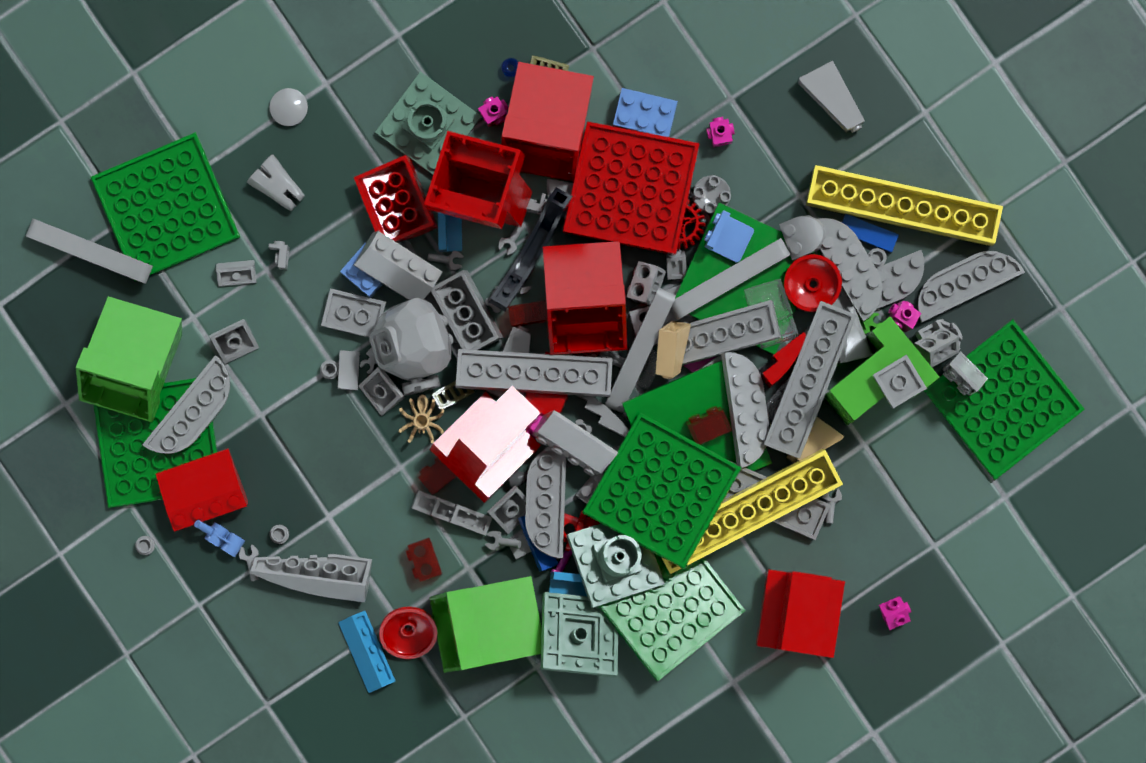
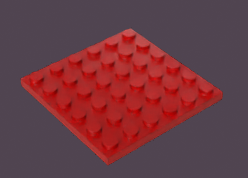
(631, 188)

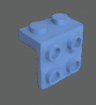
(728, 237)

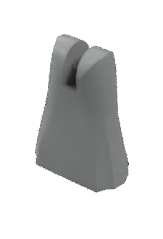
(276, 183)
(857, 343)

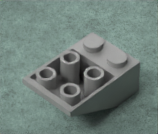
(964, 374)

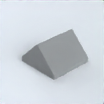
(234, 341)
(381, 391)
(509, 509)

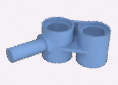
(221, 537)

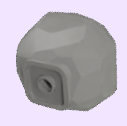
(411, 340)

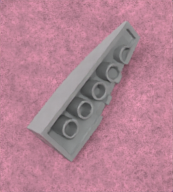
(323, 576)

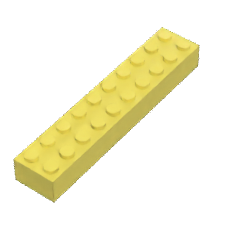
(904, 205)
(766, 502)

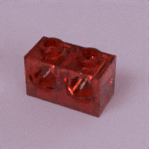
(528, 313)
(429, 558)

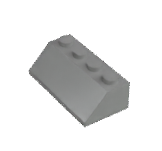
(397, 267)
(466, 312)
(574, 443)

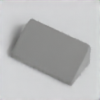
(236, 273)
(348, 370)

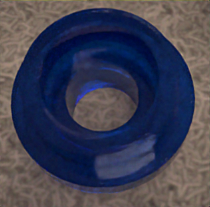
(510, 61)

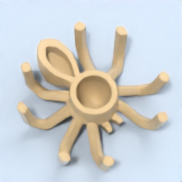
(421, 420)

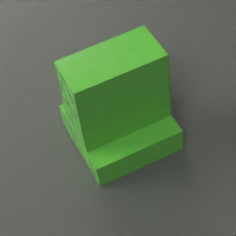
(128, 359)
(859, 389)
(487, 624)

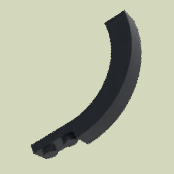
(532, 250)

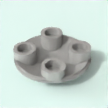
(288, 107)
(711, 191)

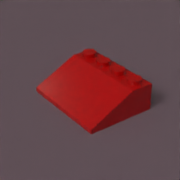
(396, 200)
(201, 489)

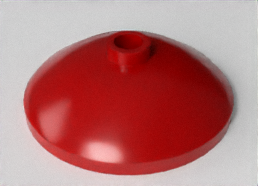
(809, 269)
(411, 641)

